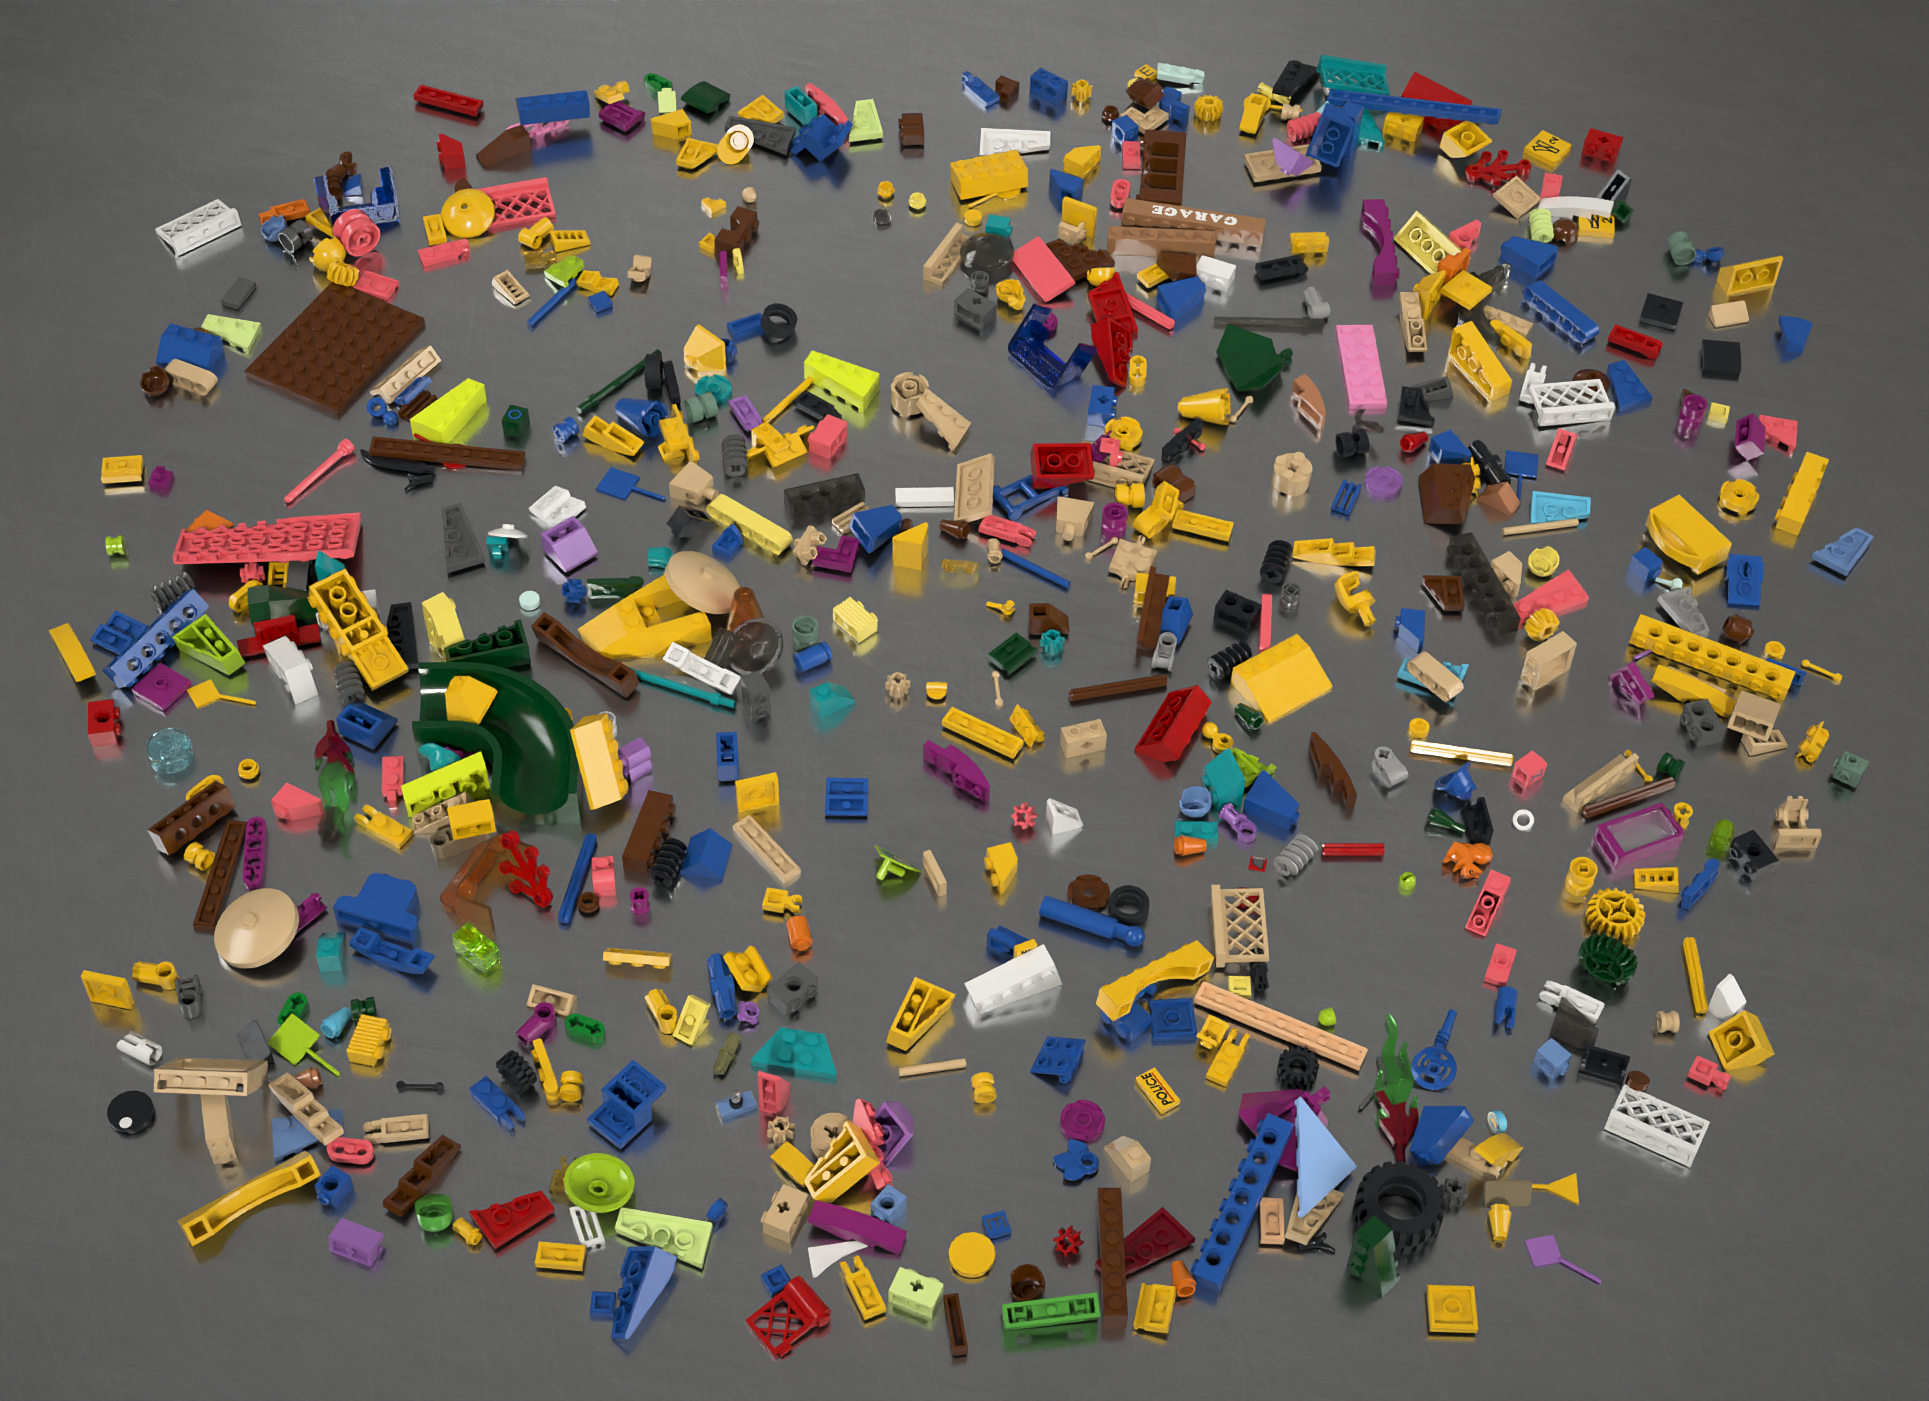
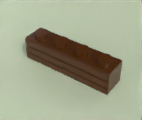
(955, 1324)

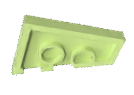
(235, 331)

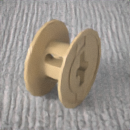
(824, 1130)

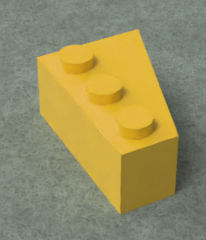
(842, 1165)

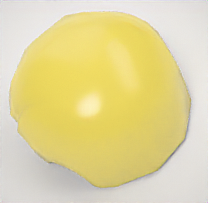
(1543, 561)

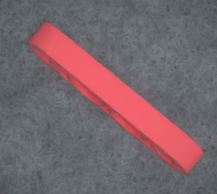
(1265, 622)

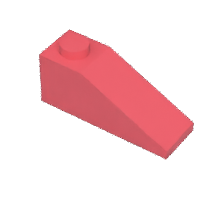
(772, 1093)

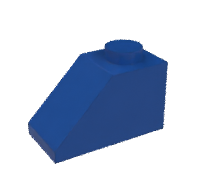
(1411, 628)

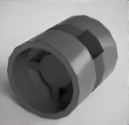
(295, 236)

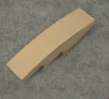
(306, 1109)

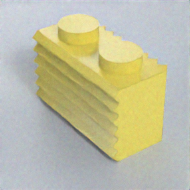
(855, 619)

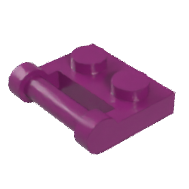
(621, 115)

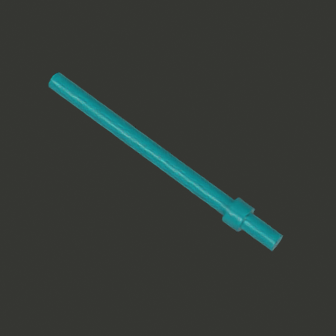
(714, 698)

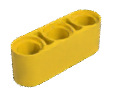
(1151, 525)

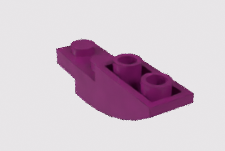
(964, 770)

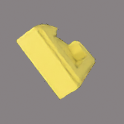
(737, 260)

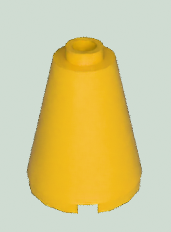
(1207, 406)

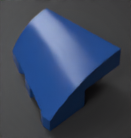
(1794, 333)

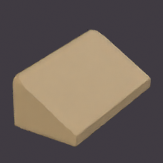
(1728, 314)
(561, 1001)

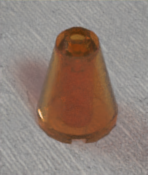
(743, 607)

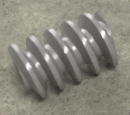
(1295, 855)

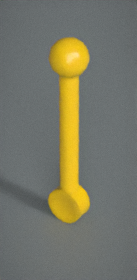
(1837, 677)
(1647, 778)

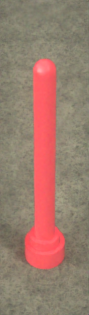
(344, 448)

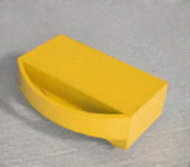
(1687, 535)

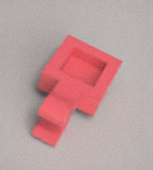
(1706, 1071)

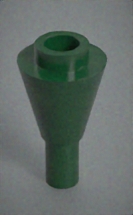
(1440, 819)

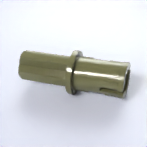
(726, 1053)

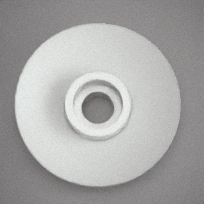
(508, 531)

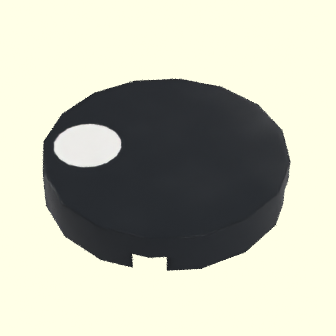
(130, 1112)

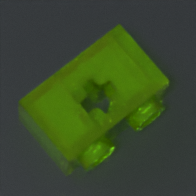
(476, 948)

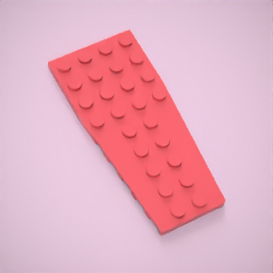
(283, 542)

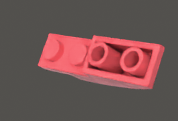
(873, 1131)

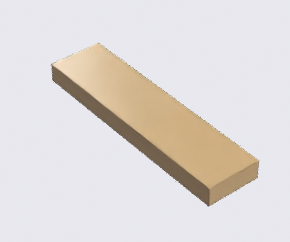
(766, 849)

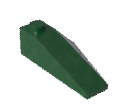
(275, 602)

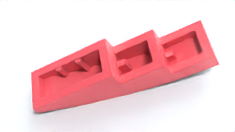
(826, 105)

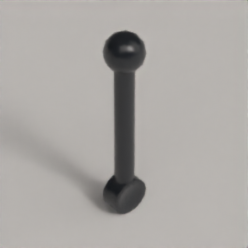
(401, 1086)

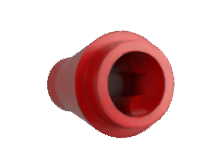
(1411, 442)

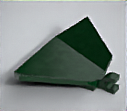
(1250, 358)

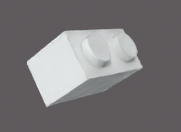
(1215, 273)

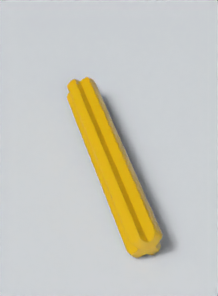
(1695, 975)

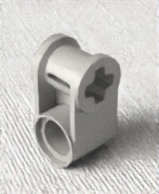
(1165, 651)
(1388, 767)

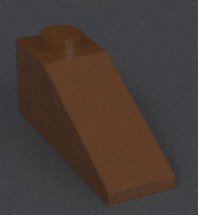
(507, 145)

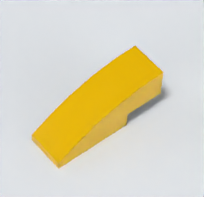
(612, 436)
(1499, 1149)

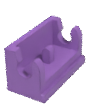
(355, 1242)

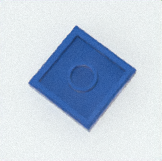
(1172, 1019)

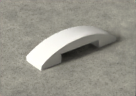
(701, 669)

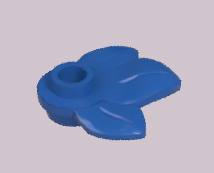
(1074, 1161)

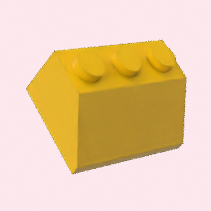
(1749, 275)

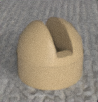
(749, 194)

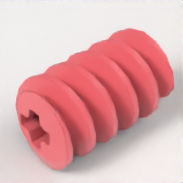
(1302, 126)

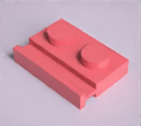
(377, 285)

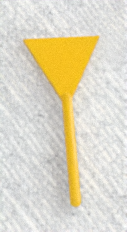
(1564, 1187)

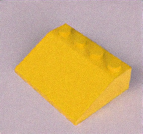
(1281, 678)

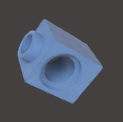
(1552, 1058)
(888, 1197)

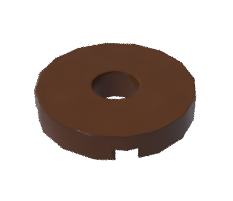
(1089, 883)

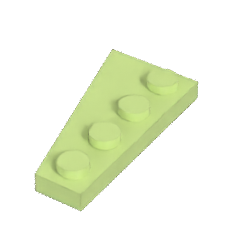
(676, 1235)

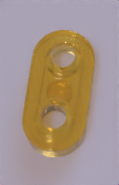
(968, 566)

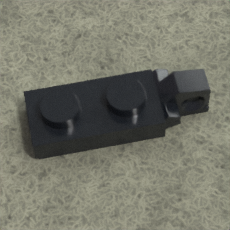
(815, 406)

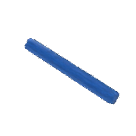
(577, 878)

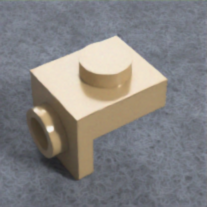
(1071, 233)
(641, 268)

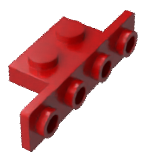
(274, 629)

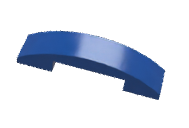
(389, 954)

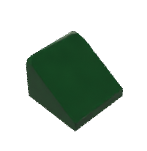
(1621, 211)

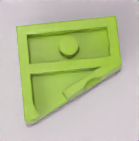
(1250, 766)

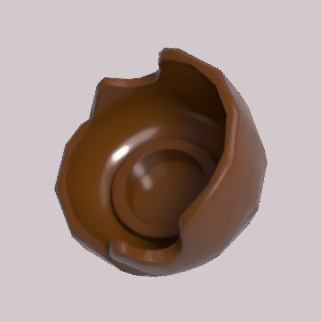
(1565, 230)
(155, 381)
(1027, 1283)

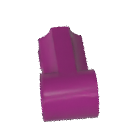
(536, 1024)

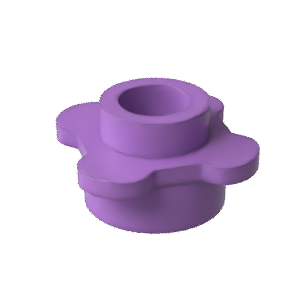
(751, 1008)

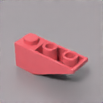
(1488, 902)

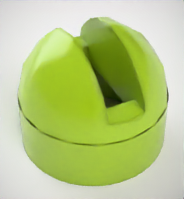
(1409, 883)
(1327, 1017)

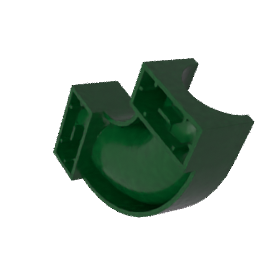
(520, 735)

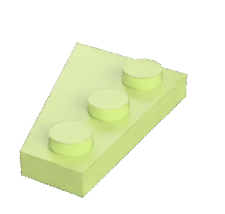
(865, 122)

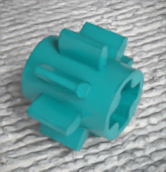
(1052, 642)

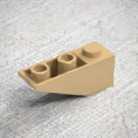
(437, 817)

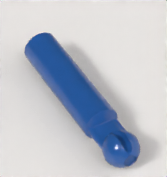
(1090, 921)

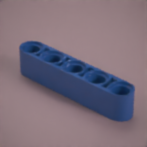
(1560, 311)

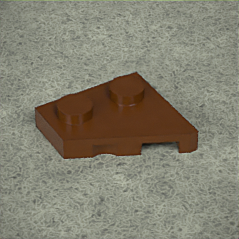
(1446, 591)

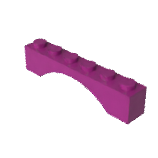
(1375, 218)

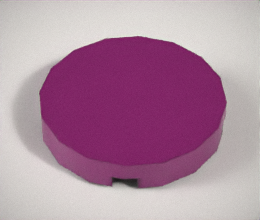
(1082, 1121)

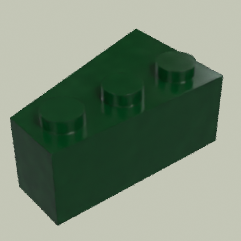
(1373, 1257)

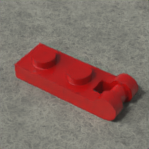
(1635, 341)

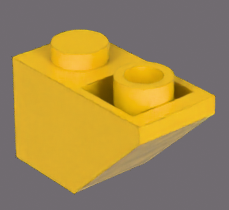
(1253, 113)
(672, 125)
(1003, 865)

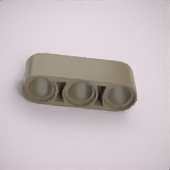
(444, 845)

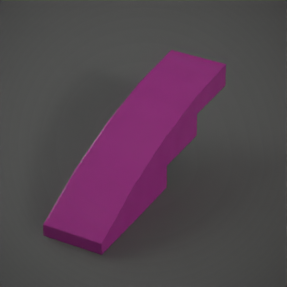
(857, 1226)

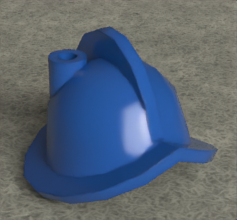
(1457, 783)

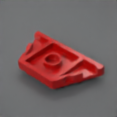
(1112, 301)

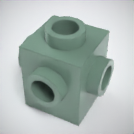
(1850, 768)

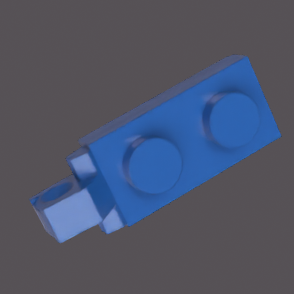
(979, 90)

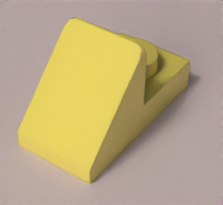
(692, 1020)

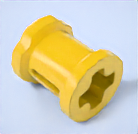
(1684, 817)

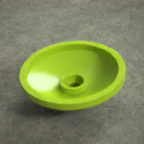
(599, 1174)

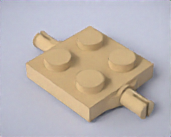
(1131, 559)

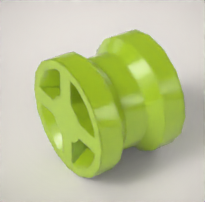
(115, 545)

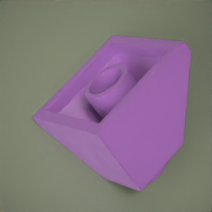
(1290, 159)
(897, 1128)

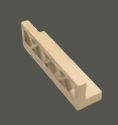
(943, 255)
(415, 366)
(1600, 782)

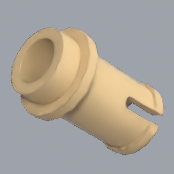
(994, 554)

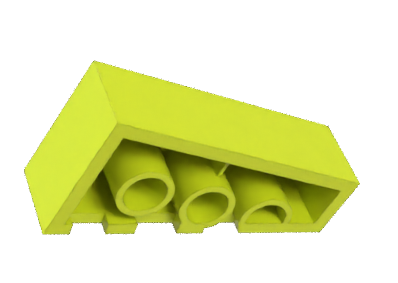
(843, 379)
(450, 413)
(443, 784)

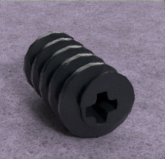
(1276, 561)
(1225, 660)
(668, 861)

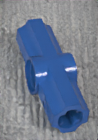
(722, 986)

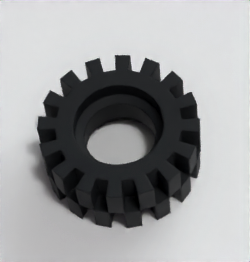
(516, 1071)
(1294, 1078)

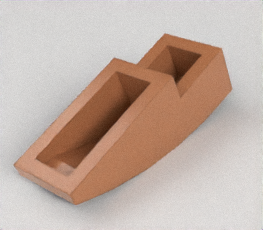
(1309, 400)

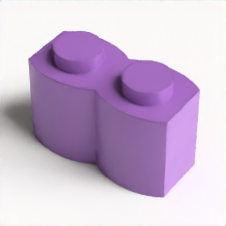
(635, 760)

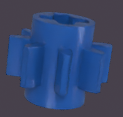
(730, 348)
(574, 590)

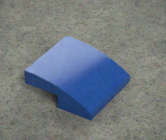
(118, 632)
(846, 797)

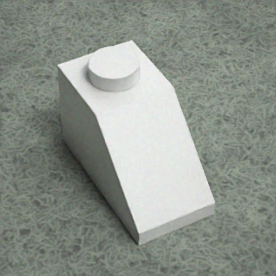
(1727, 999)

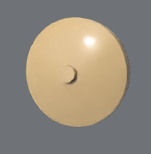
(701, 581)
(256, 928)

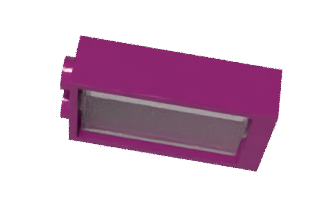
(1638, 835)

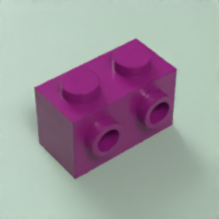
(1750, 437)

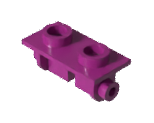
(1098, 456)
(310, 910)

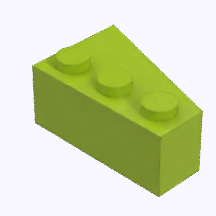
(209, 645)

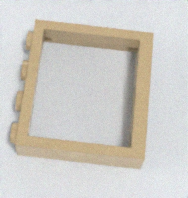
(210, 1076)

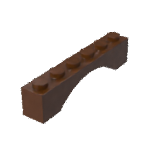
(608, 671)
(1112, 1258)

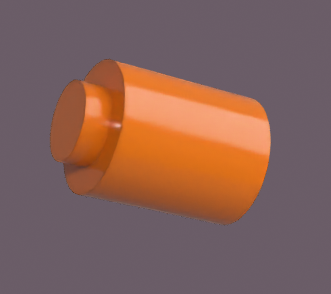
(799, 933)

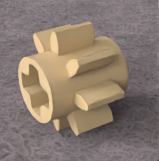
(897, 684)
(781, 1130)

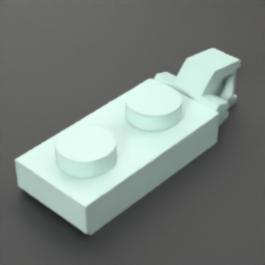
(1179, 74)

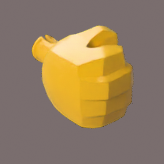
(1355, 603)

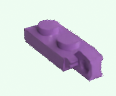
(745, 412)

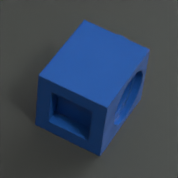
(1124, 129)
(333, 1178)

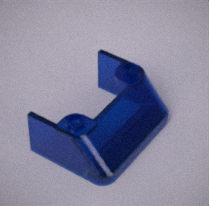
(383, 203)
(1030, 350)

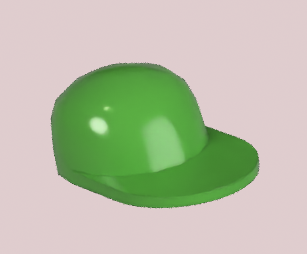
(434, 1212)

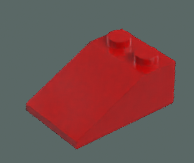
(1060, 464)

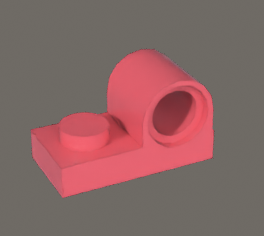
(1466, 234)
(603, 876)

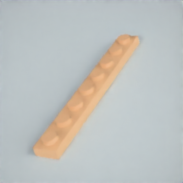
(1281, 1025)

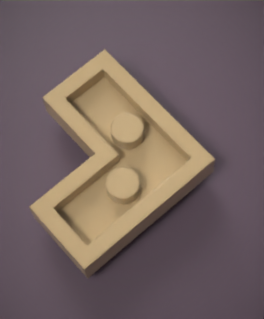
(1149, 120)

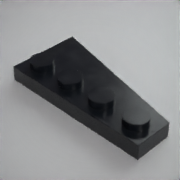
(1294, 76)

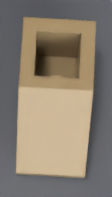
(1509, 572)

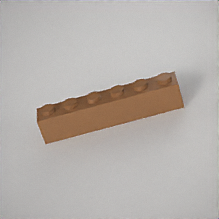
(1153, 241)

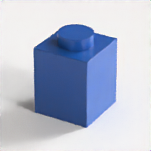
(1645, 564)

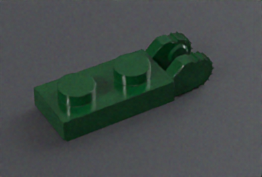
(613, 587)

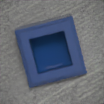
(353, 185)

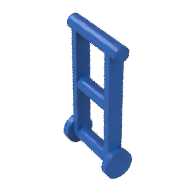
(1016, 511)

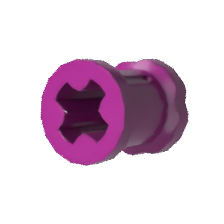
(639, 898)

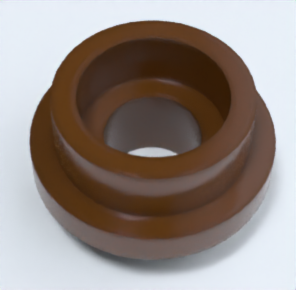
(1110, 113)
(588, 897)

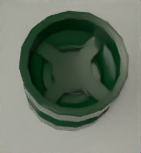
(1670, 765)
(363, 1007)

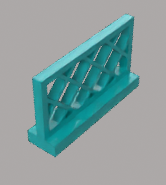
(1358, 70)

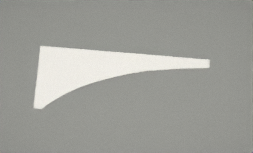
(825, 1255)

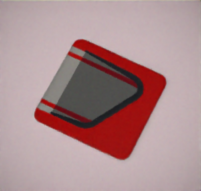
(1257, 863)

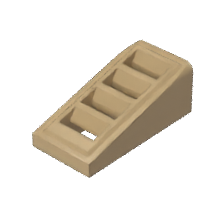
(506, 276)
(1762, 747)

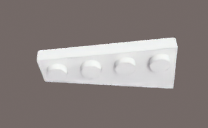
(1003, 140)

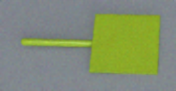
(295, 1040)

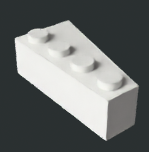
(1014, 980)

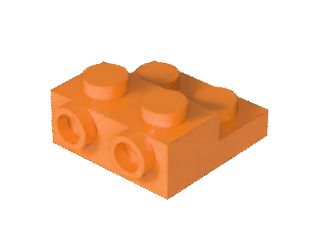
(1454, 264)

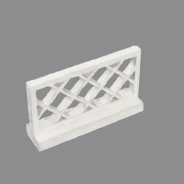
(198, 234)
(1574, 412)
(1651, 1135)

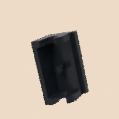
(1477, 822)
(1603, 1065)

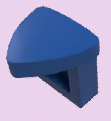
(728, 541)

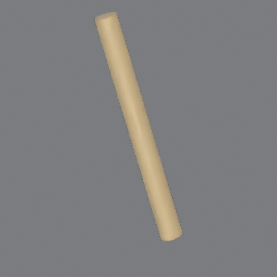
(1540, 526)

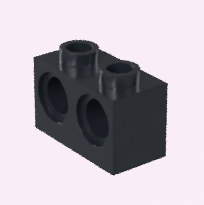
(1237, 611)

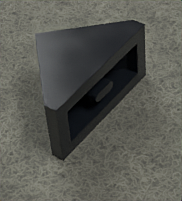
(1616, 188)

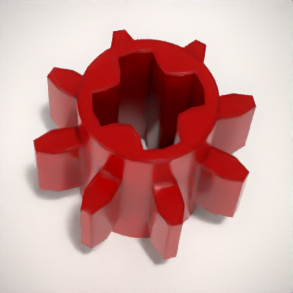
(1063, 1243)

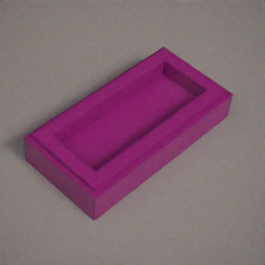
(723, 270)

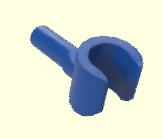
(1151, 989)

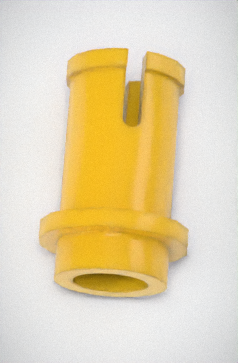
(471, 1234)

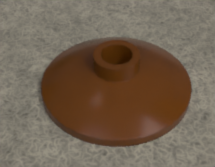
(1591, 374)

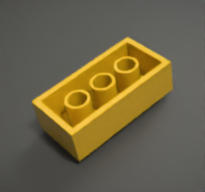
(989, 174)

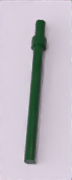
(593, 399)

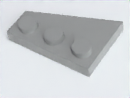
(1684, 611)

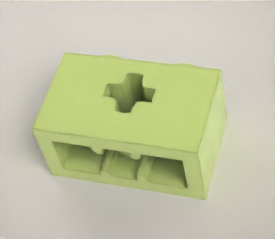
(916, 1292)

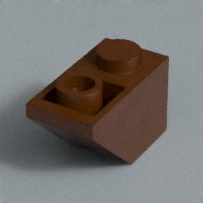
(1177, 265)
(1045, 617)

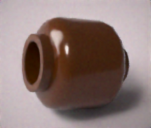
(1738, 628)

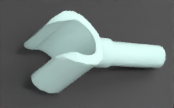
(1676, 584)

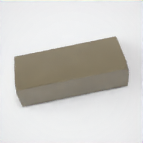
(1507, 1192)

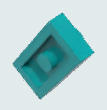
(1197, 829)

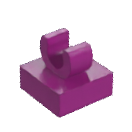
(160, 478)

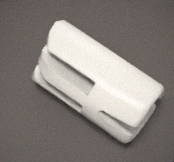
(140, 1048)

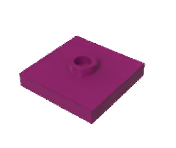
(161, 687)

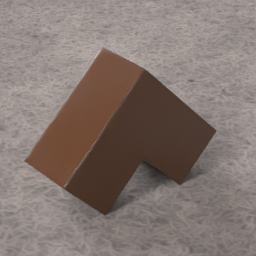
(1007, 87)

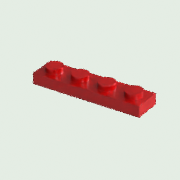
(448, 100)

